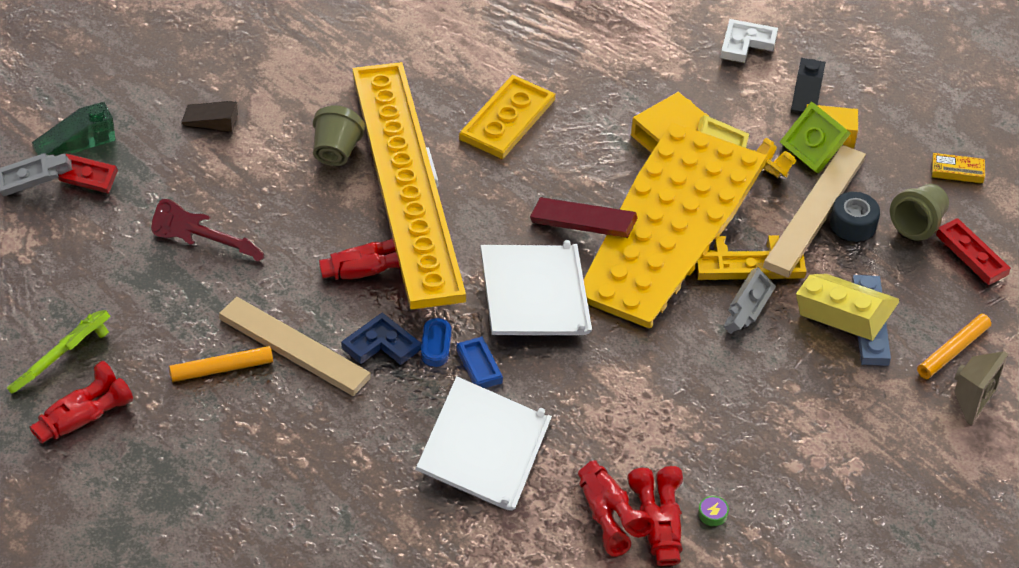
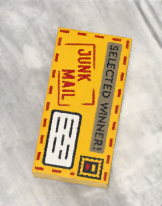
(958, 168)

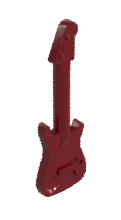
(175, 221)

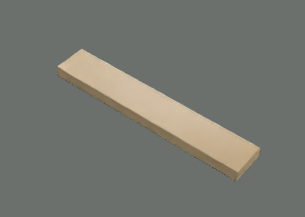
(295, 346)

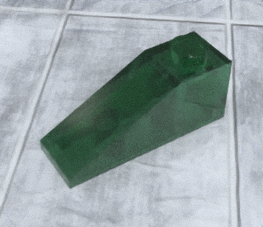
(77, 132)

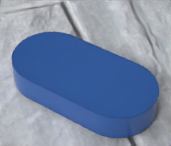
(436, 342)

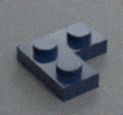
(378, 335)

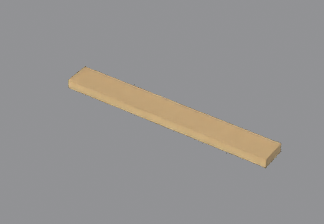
(814, 211)

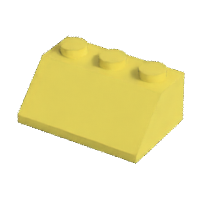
(845, 305)

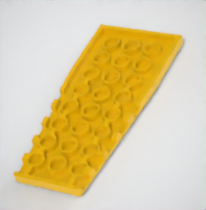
(681, 206)

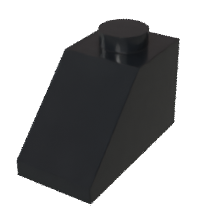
(807, 84)

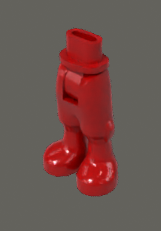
(360, 261)
(79, 409)
(604, 498)
(666, 534)

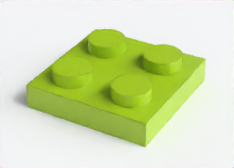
(815, 137)

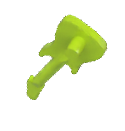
(91, 322)

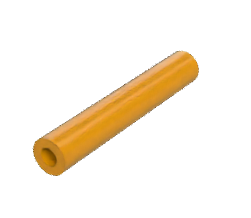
(954, 346)
(220, 364)

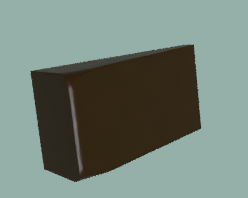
(211, 115)

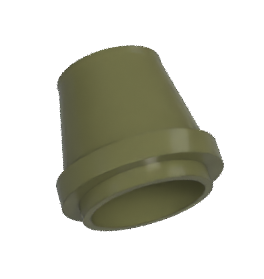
(336, 134)
(919, 211)

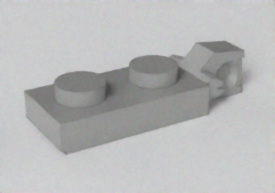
(32, 172)
(749, 300)

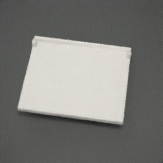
(535, 290)
(484, 444)

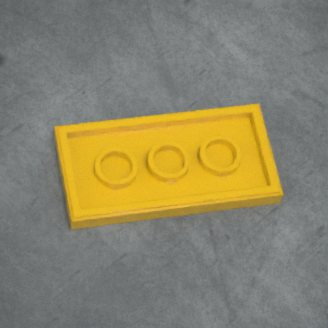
(507, 116)

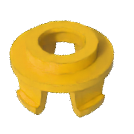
(781, 164)

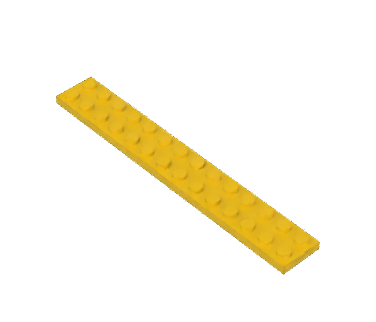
(408, 188)

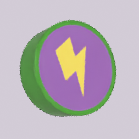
(713, 511)

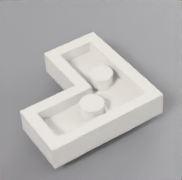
(743, 35)

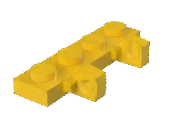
(726, 264)

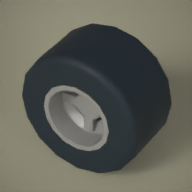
(854, 216)

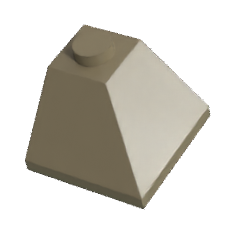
(978, 383)

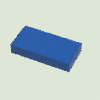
(479, 362)

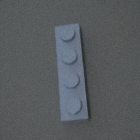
(876, 351)

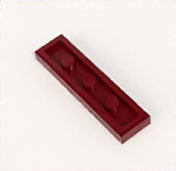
(584, 217)

